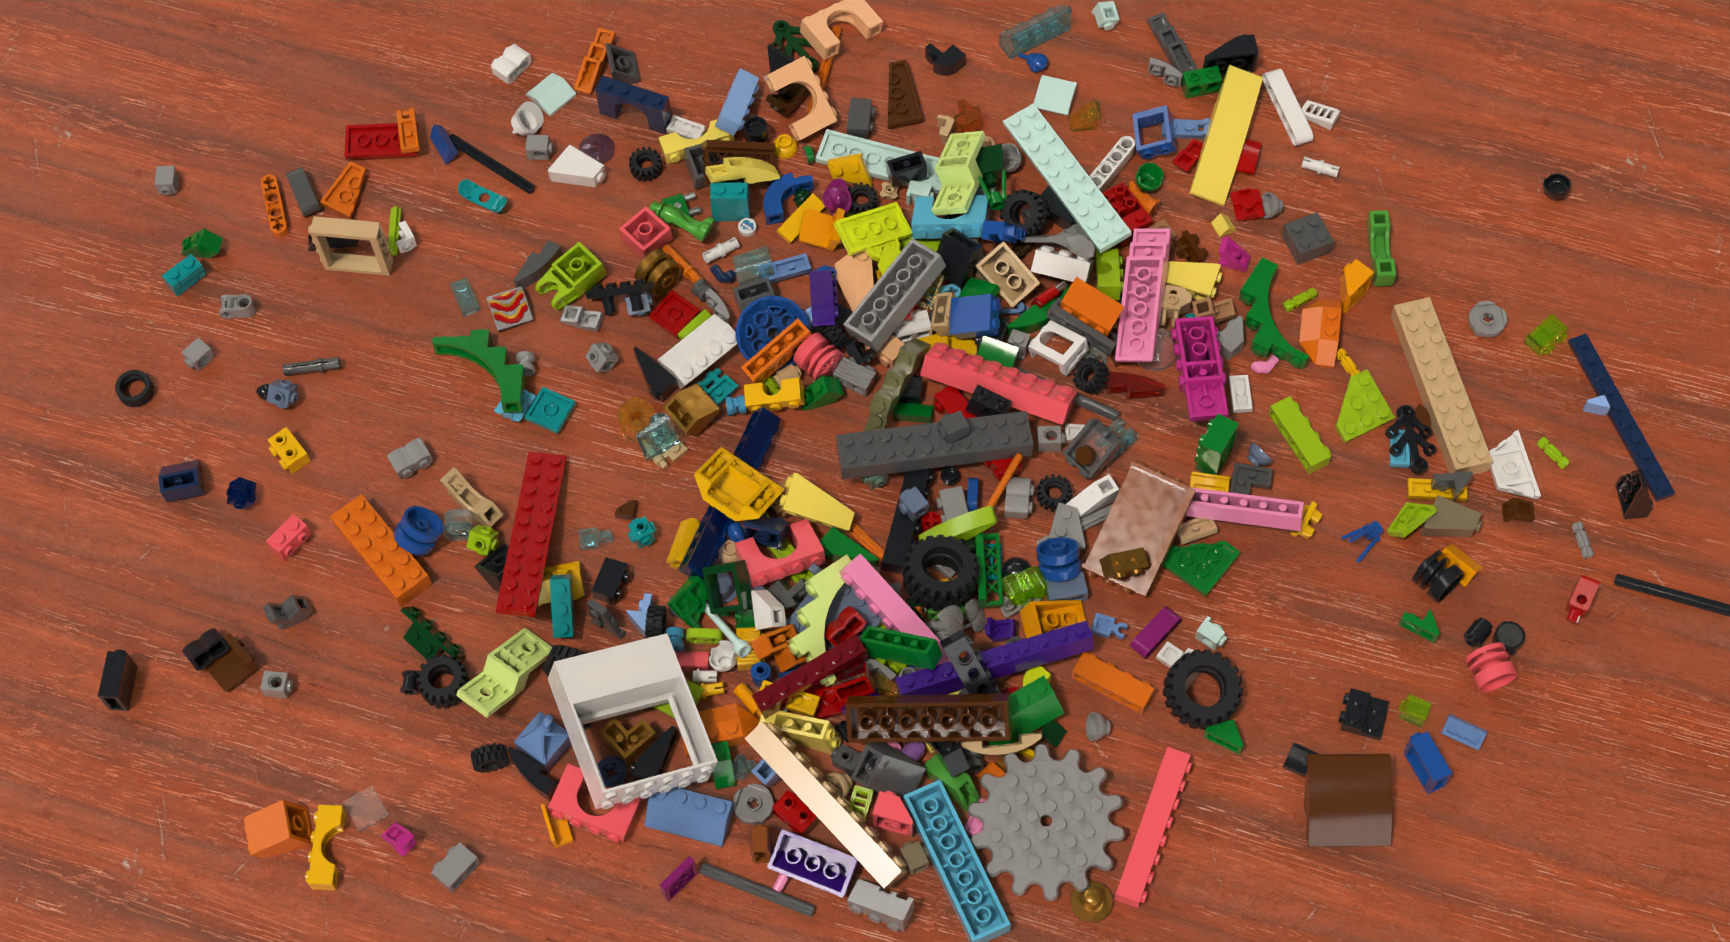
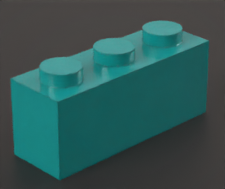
(562, 606)

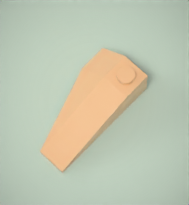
(855, 277)

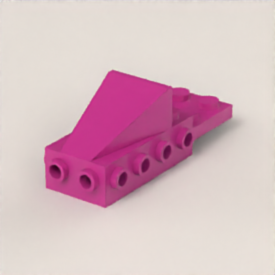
(1200, 367)

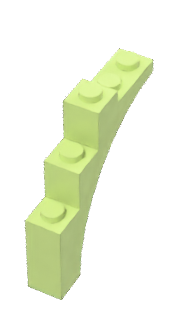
(813, 615)

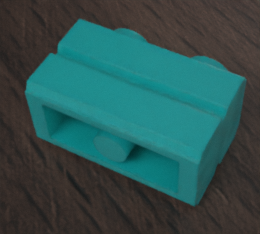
(184, 275)

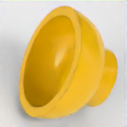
(785, 147)

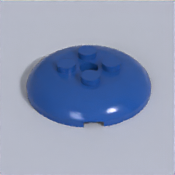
(762, 315)

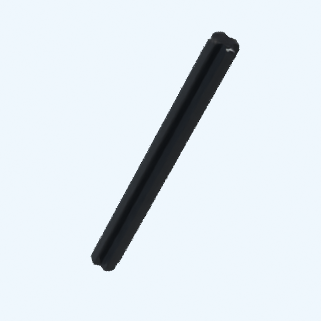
(492, 164)
(1672, 594)

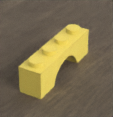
(673, 145)

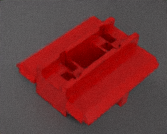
(1247, 204)

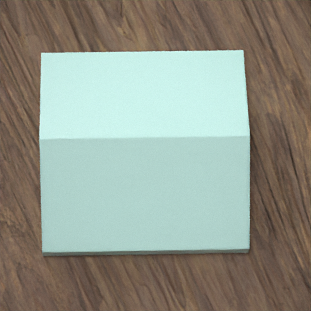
(551, 94)

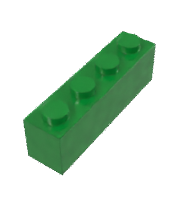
(901, 647)

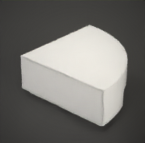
(1072, 431)

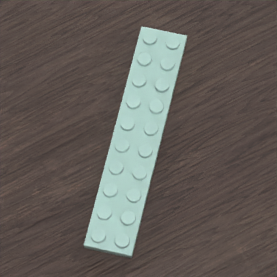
(875, 156)
(1067, 178)

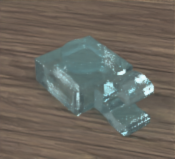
(590, 538)

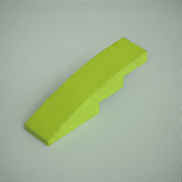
(965, 525)

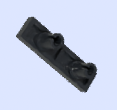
(632, 289)

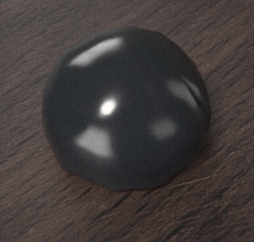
(1557, 186)
(1014, 565)

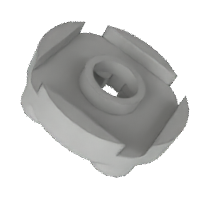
(1484, 328)
(758, 814)

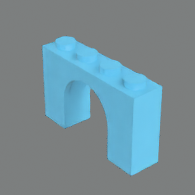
(928, 226)

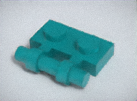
(721, 388)

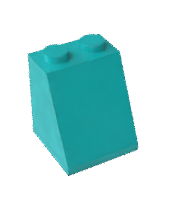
(730, 201)

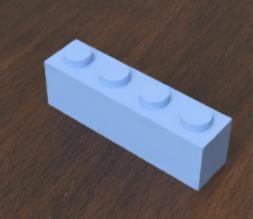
(737, 101)

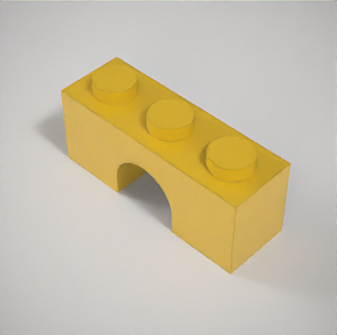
(790, 395)

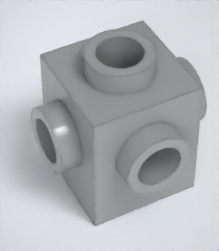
(602, 357)

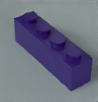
(823, 298)

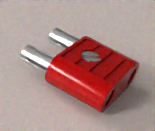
(1048, 295)

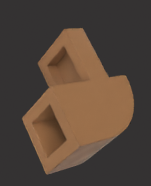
(1219, 310)

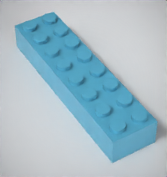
(956, 863)

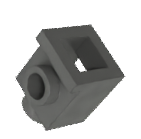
(845, 765)

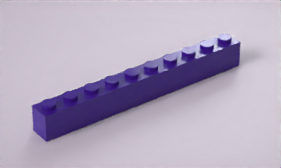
(1002, 660)

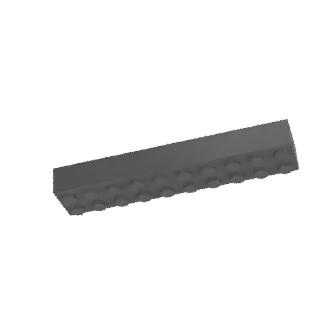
(923, 448)

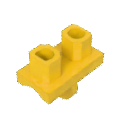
(1309, 514)

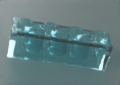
(1036, 31)

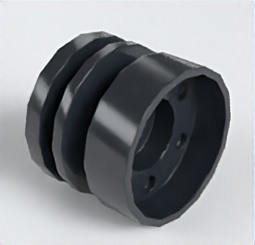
(1434, 573)

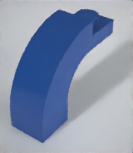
(779, 192)

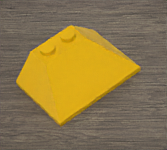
(735, 487)

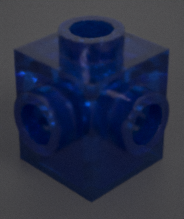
(241, 493)

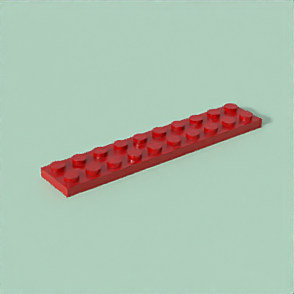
(531, 535)

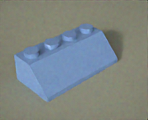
(690, 815)

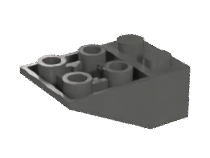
(750, 292)
(887, 770)

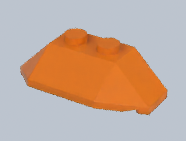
(1321, 332)
(727, 724)

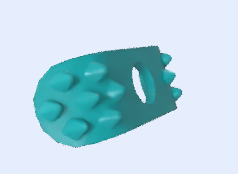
(472, 193)

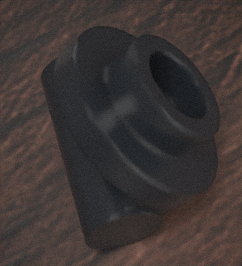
(841, 728)

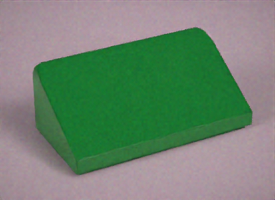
(913, 412)

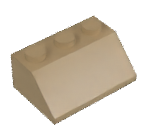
(1009, 273)

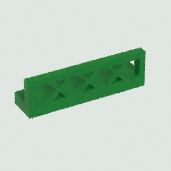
(982, 583)

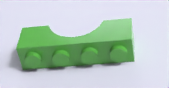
(1378, 238)

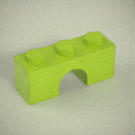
(1109, 273)

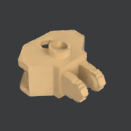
(1173, 304)

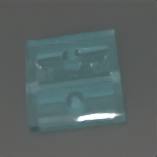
(753, 265)

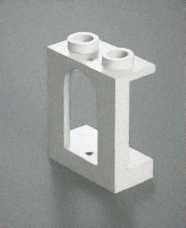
(1072, 355)

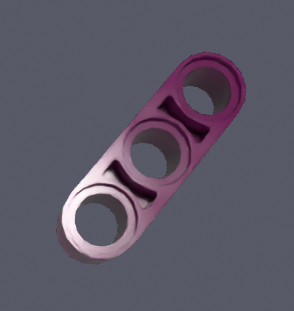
(1155, 632)

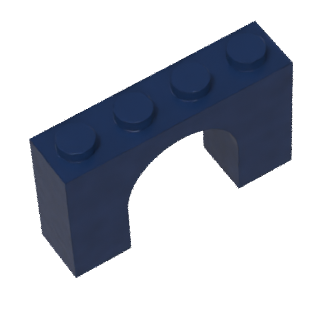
(613, 93)

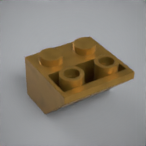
(692, 409)

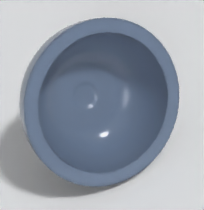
(1258, 456)

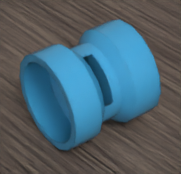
(735, 405)
(675, 635)

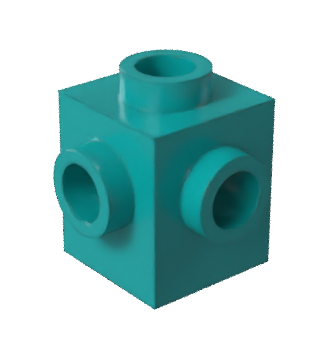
(641, 532)

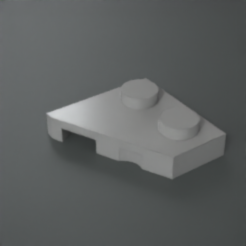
(1067, 524)

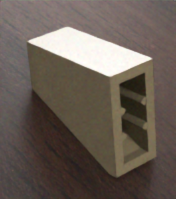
(1451, 520)

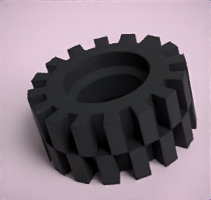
(645, 155)
(864, 191)
(833, 334)
(1098, 379)
(1053, 482)
(655, 620)
(489, 757)

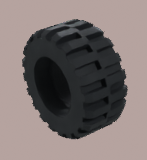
(944, 552)
(1217, 668)

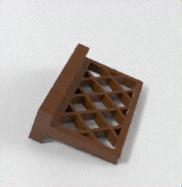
(737, 148)

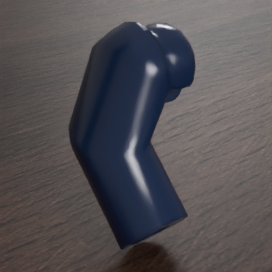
(726, 277)

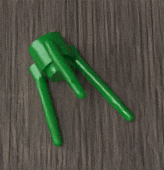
(995, 198)

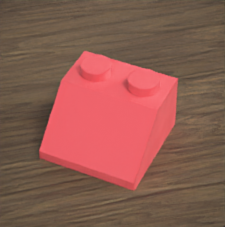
(892, 815)

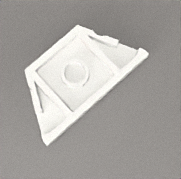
(1512, 468)

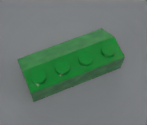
(1032, 708)

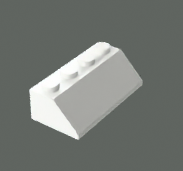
(698, 350)

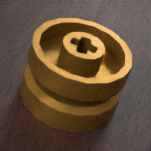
(659, 269)

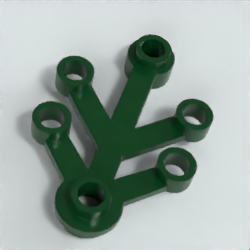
(792, 42)

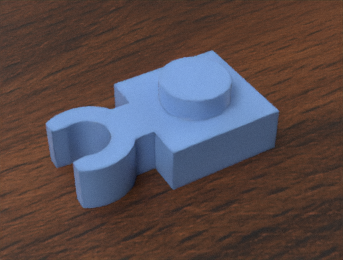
(1105, 626)

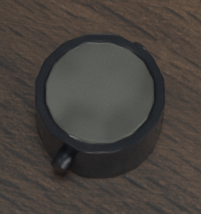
(1510, 635)

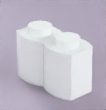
(511, 63)

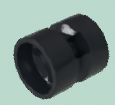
(756, 130)

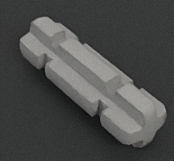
(1582, 540)

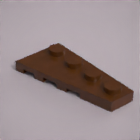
(902, 98)

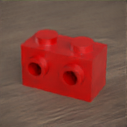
(795, 814)

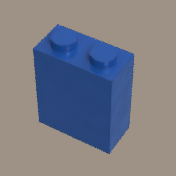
(974, 316)

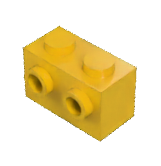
(289, 451)

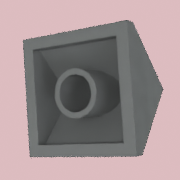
(622, 64)

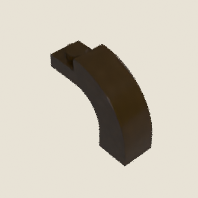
(788, 99)

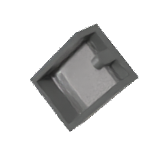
(1101, 440)

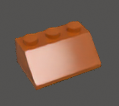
(1091, 306)

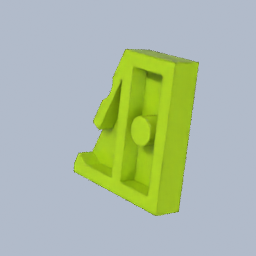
(1410, 518)

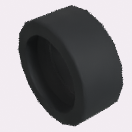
(128, 377)

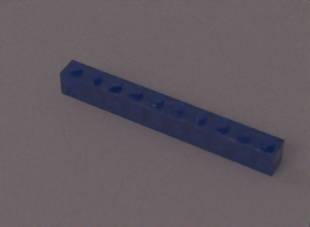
(714, 524)

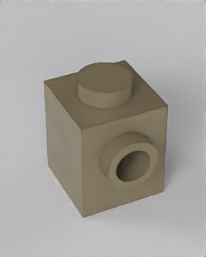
(915, 857)

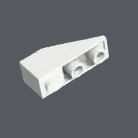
(1095, 496)

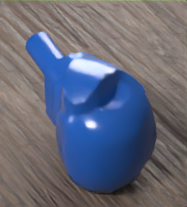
(1036, 61)
(736, 532)

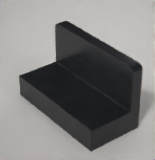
(1297, 759)

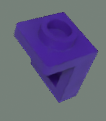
(1001, 629)

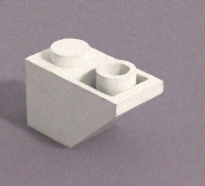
(767, 611)

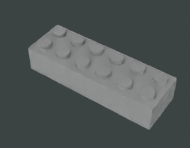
(894, 295)

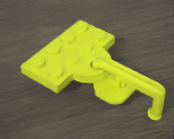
(875, 233)

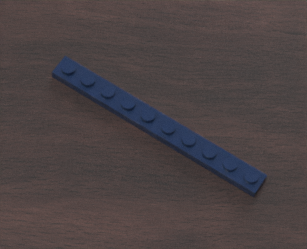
(1621, 417)

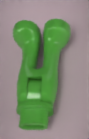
(674, 215)

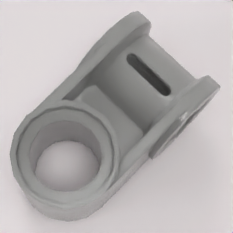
(234, 306)

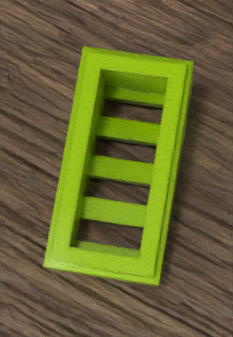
(865, 792)

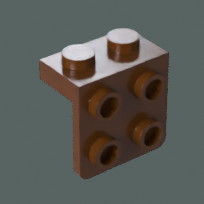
(233, 665)

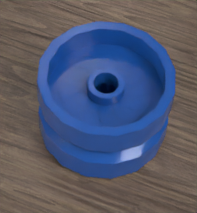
(418, 530)
(1059, 559)

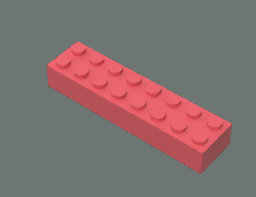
(1025, 390)

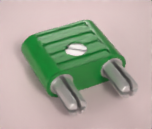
(679, 201)

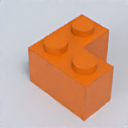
(776, 644)

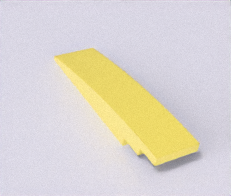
(1226, 135)

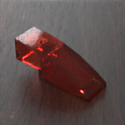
(1133, 386)

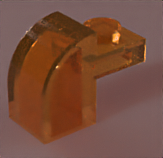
(969, 118)

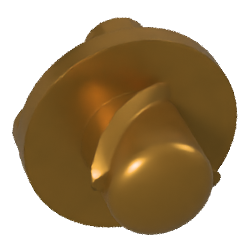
(1092, 904)

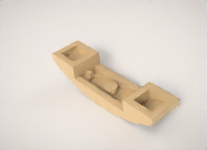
(1024, 741)

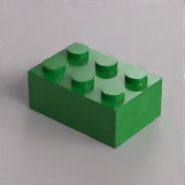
(1215, 445)

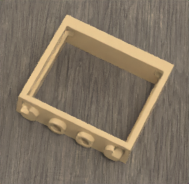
(351, 229)

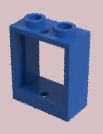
(1150, 118)
(1427, 762)

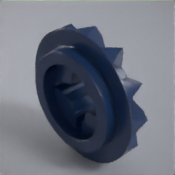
(620, 769)

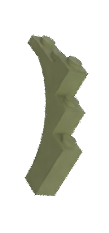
(897, 377)

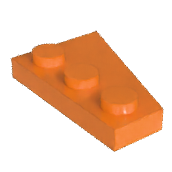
(345, 191)

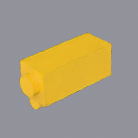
(682, 541)

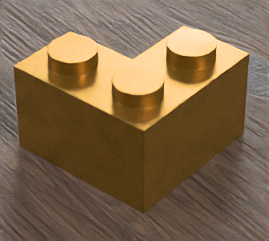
(630, 743)

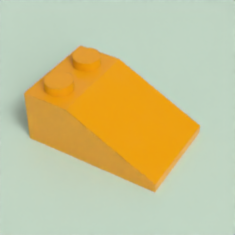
(1047, 616)

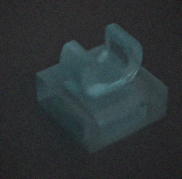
(742, 767)

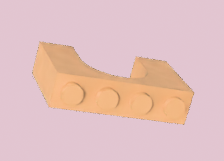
(856, 12)
(820, 113)

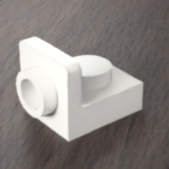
(407, 240)

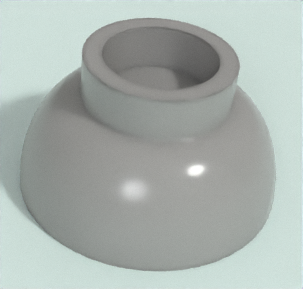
(1271, 204)
(1096, 726)

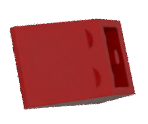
(1128, 209)

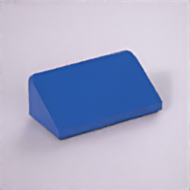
(443, 143)

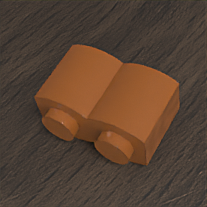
(760, 844)

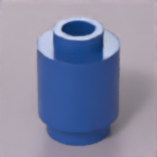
(759, 672)

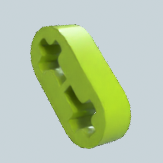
(704, 636)

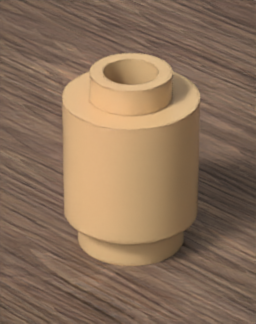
(787, 373)

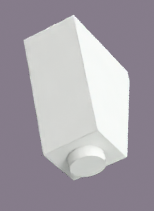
(577, 169)

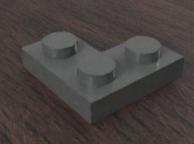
(1247, 475)

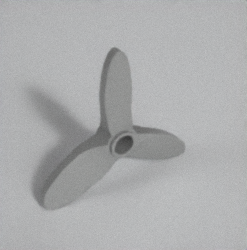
(1071, 238)

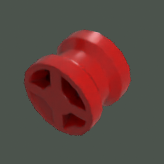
(930, 518)

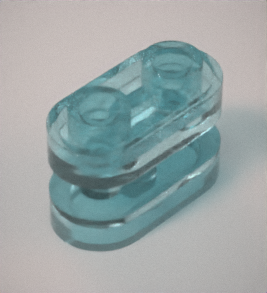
(1127, 436)

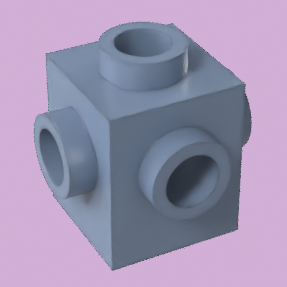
(646, 300)
(282, 393)

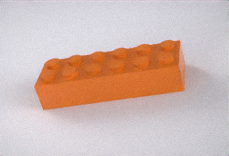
(379, 551)

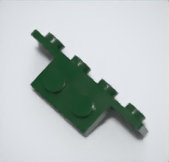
(426, 638)

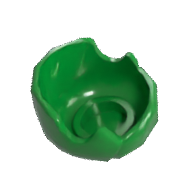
(1149, 177)

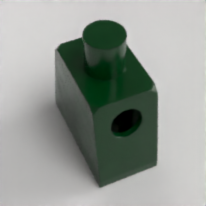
(990, 164)

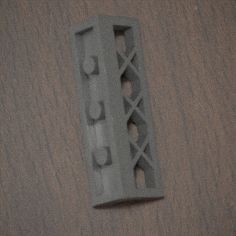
(1072, 323)

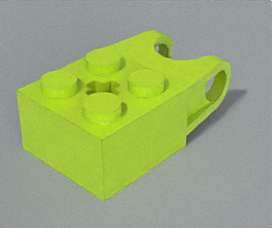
(571, 276)

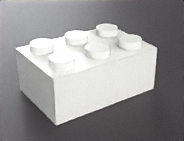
(1061, 264)

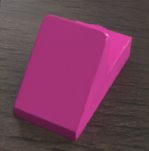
(1233, 255)
(399, 838)

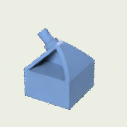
(543, 741)

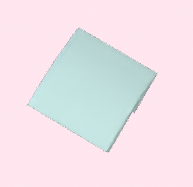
(1055, 95)

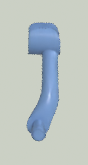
(1021, 308)

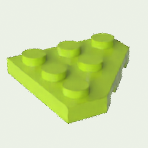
(1362, 408)

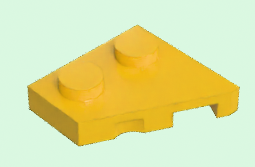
(850, 169)

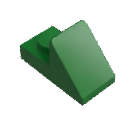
(1424, 628)

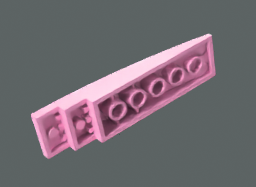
(1143, 295)

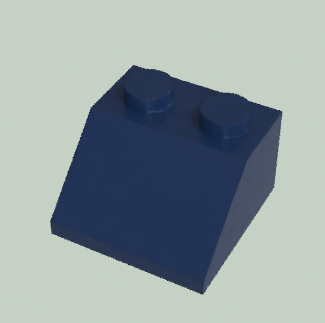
(767, 531)

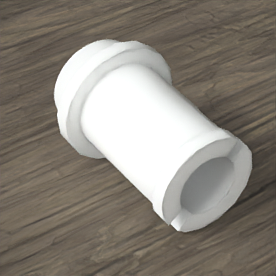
(704, 676)

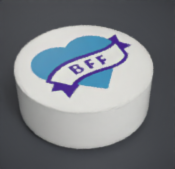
(747, 227)

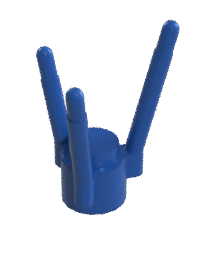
(1369, 531)

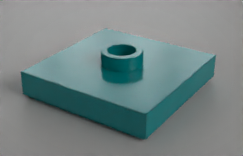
(550, 410)

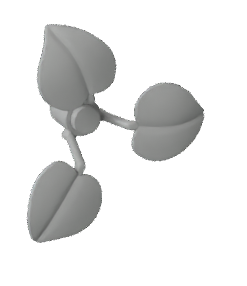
(953, 618)

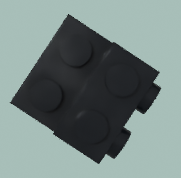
(1363, 714)

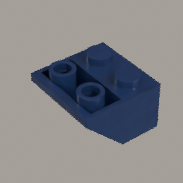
(181, 481)

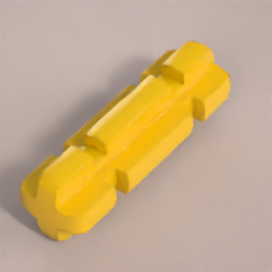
(1347, 362)

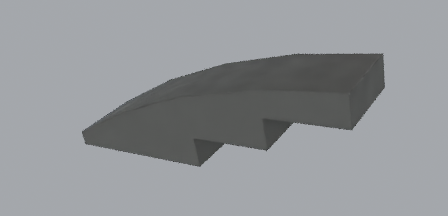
(1171, 44)

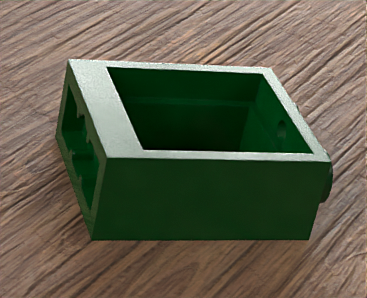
(741, 585)

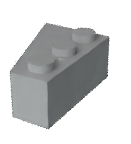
(880, 905)

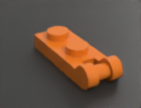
(408, 130)

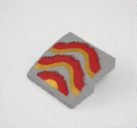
(509, 308)

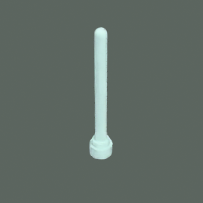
(741, 647)

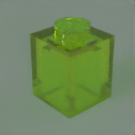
(1414, 710)

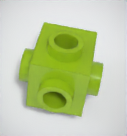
(483, 540)

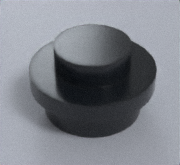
(950, 475)

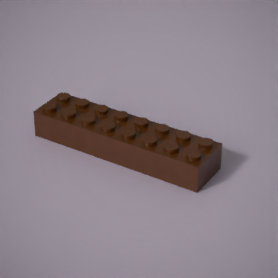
(929, 718)

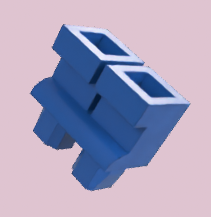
(1002, 231)

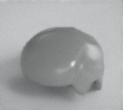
(1011, 157)

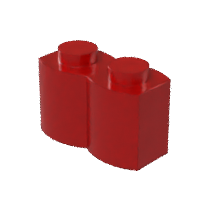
(847, 624)

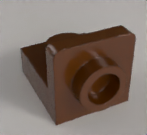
(1518, 509)

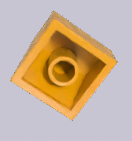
(1354, 284)

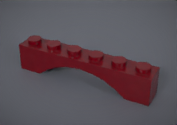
(836, 659)

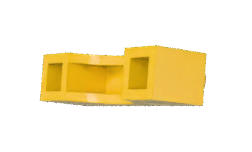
(329, 822)

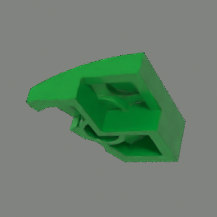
(690, 601)

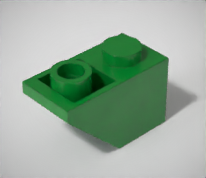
(202, 244)
(822, 393)

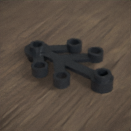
(1406, 416)

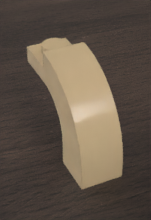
(467, 498)

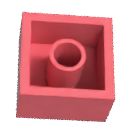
(645, 233)

